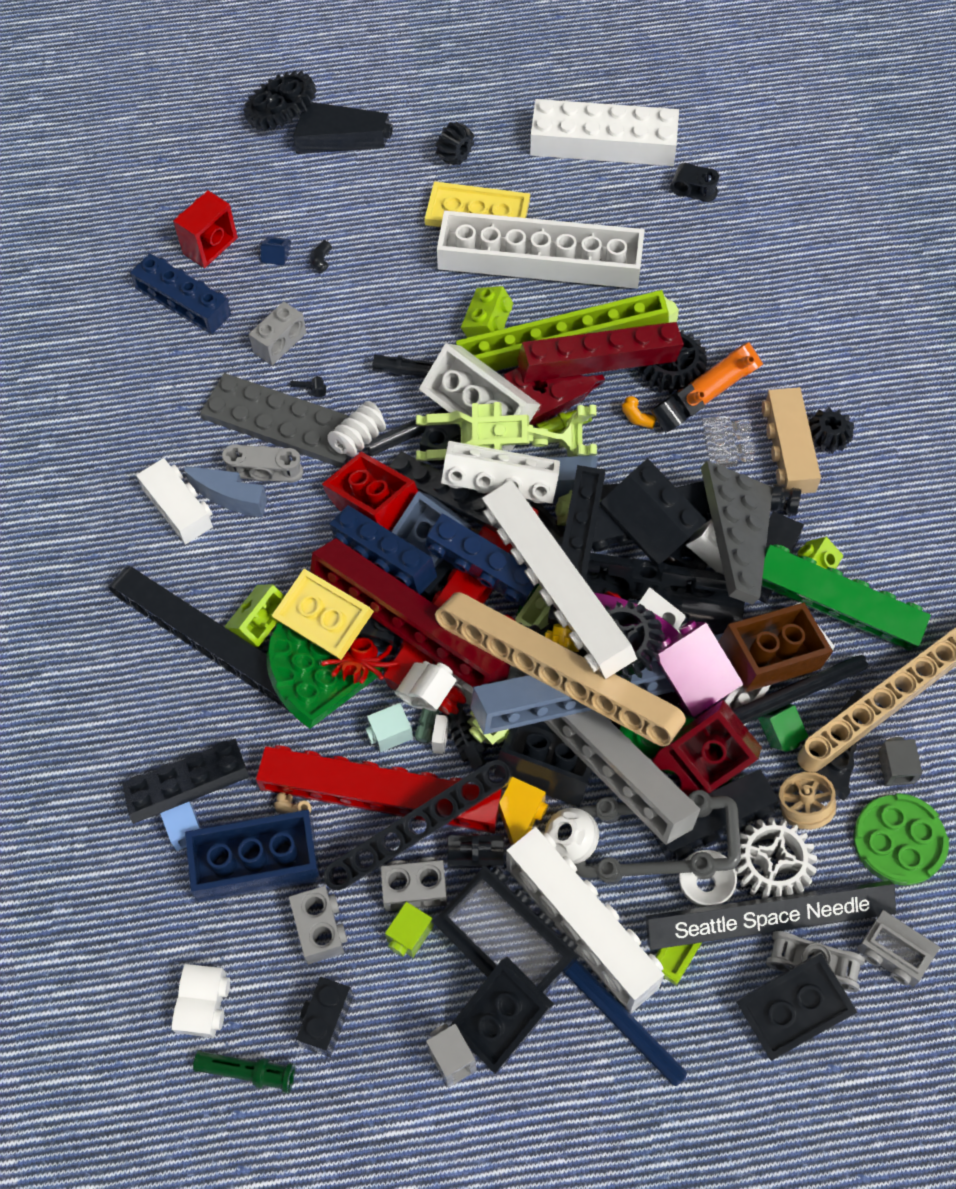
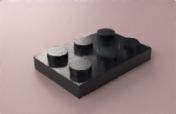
(796, 1006)
(502, 1014)

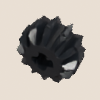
(454, 143)
(831, 430)

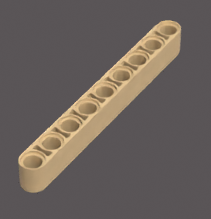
(561, 669)
(884, 694)

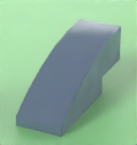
(228, 490)

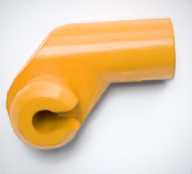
(635, 416)

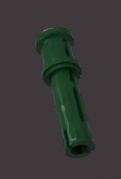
(259, 1073)

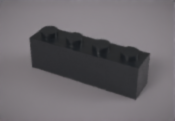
(754, 801)

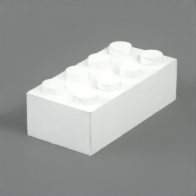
(463, 379)

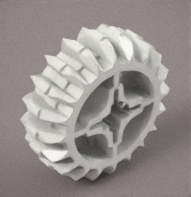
(786, 861)

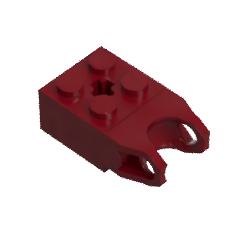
(555, 394)
(701, 764)

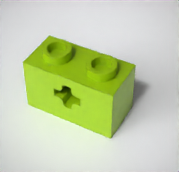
(254, 617)

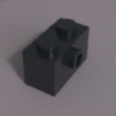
(324, 1016)

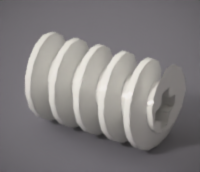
(357, 430)

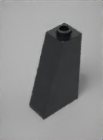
(340, 129)

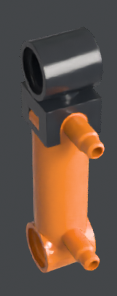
(706, 387)

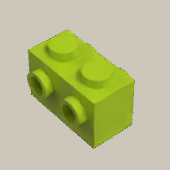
(487, 311)

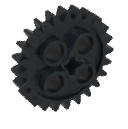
(280, 100)

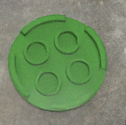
(900, 839)

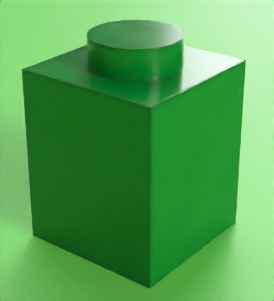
(783, 728)

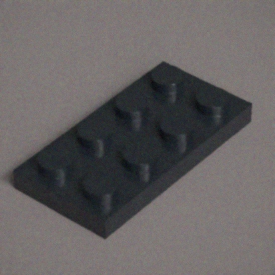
(184, 780)

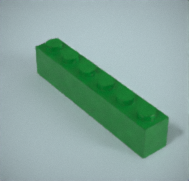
(844, 598)

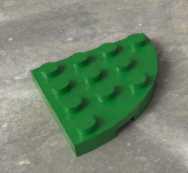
(303, 682)

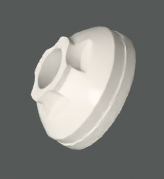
(583, 837)
(724, 882)

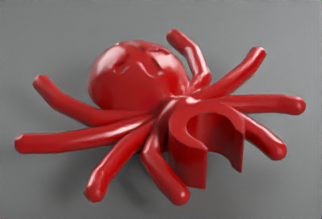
(361, 658)

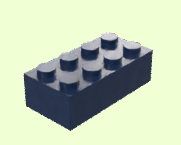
(252, 855)

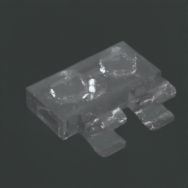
(720, 443)

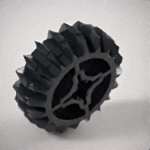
(670, 375)
(645, 634)

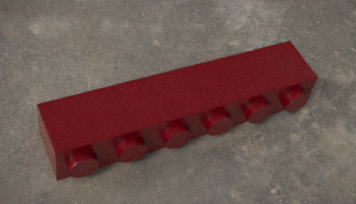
(599, 351)

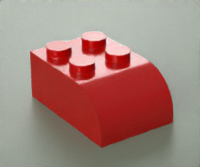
(371, 490)

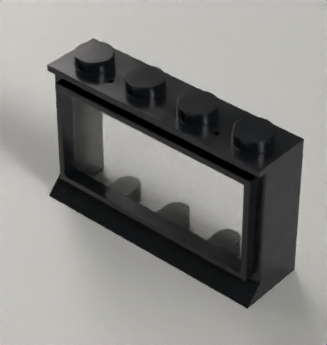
(496, 922)

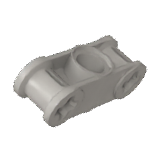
(263, 463)
(799, 949)

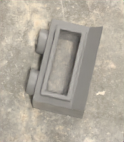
(898, 949)

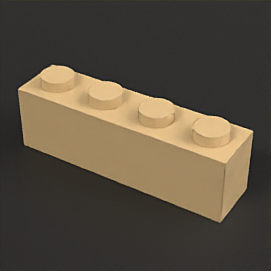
(791, 440)

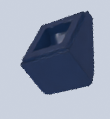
(275, 250)

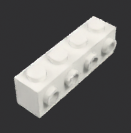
(490, 468)

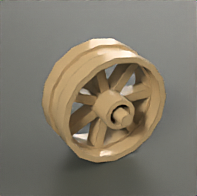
(807, 785)

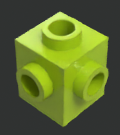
(822, 551)

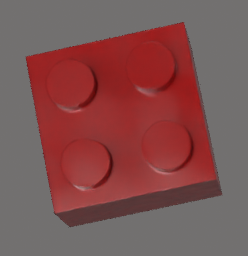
(205, 229)

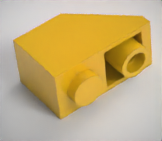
(521, 808)

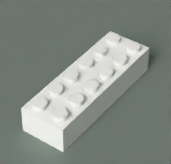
(604, 132)
(577, 911)

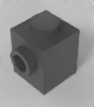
(900, 761)

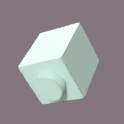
(389, 728)

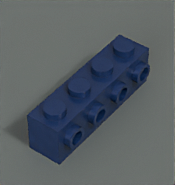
(181, 293)
(384, 549)
(480, 559)

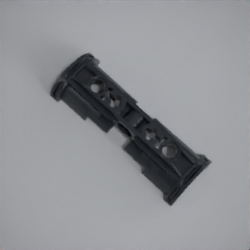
(700, 601)

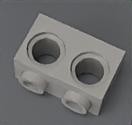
(277, 333)
(414, 891)
(311, 926)
(451, 1054)

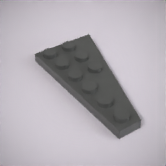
(740, 524)

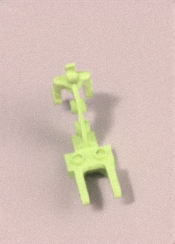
(492, 430)

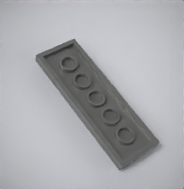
(274, 418)

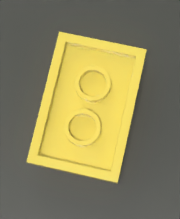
(322, 614)

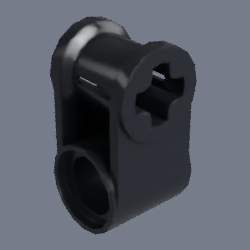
(693, 180)

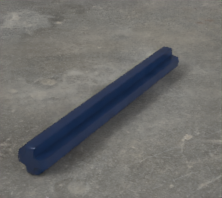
(626, 1024)

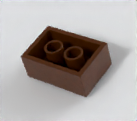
(775, 646)

